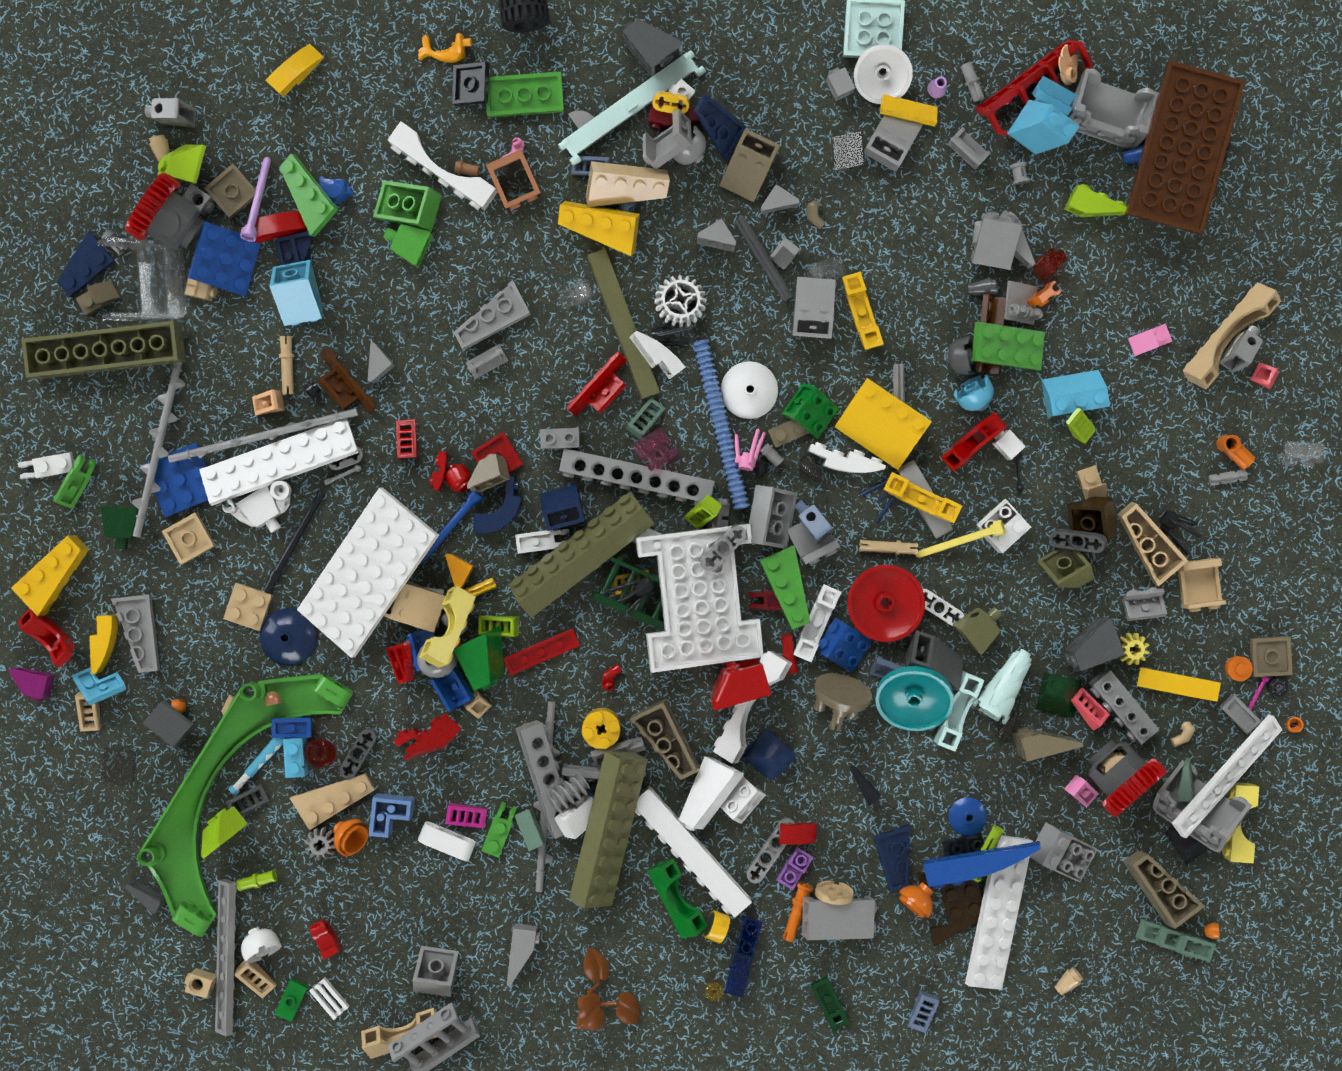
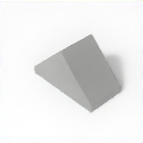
(779, 200)
(378, 363)

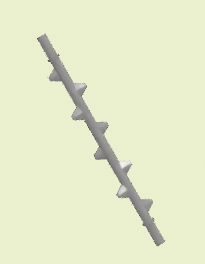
(270, 434)
(158, 451)
(543, 857)

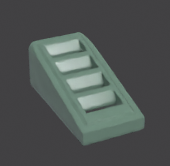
(634, 430)
(1186, 785)

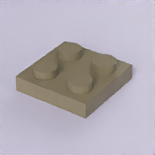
(231, 191)
(1271, 656)

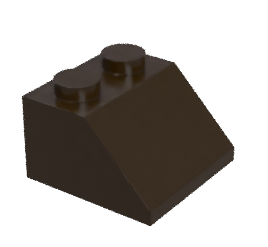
(1093, 516)

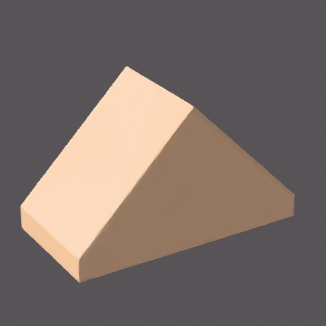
(268, 402)

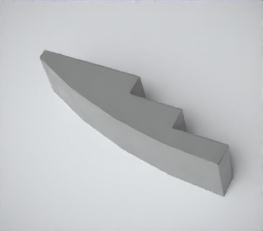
(914, 475)

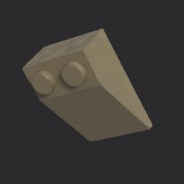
(1036, 744)

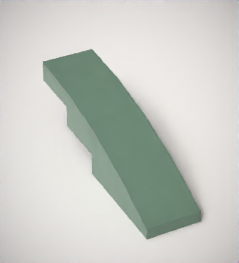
(1175, 940)

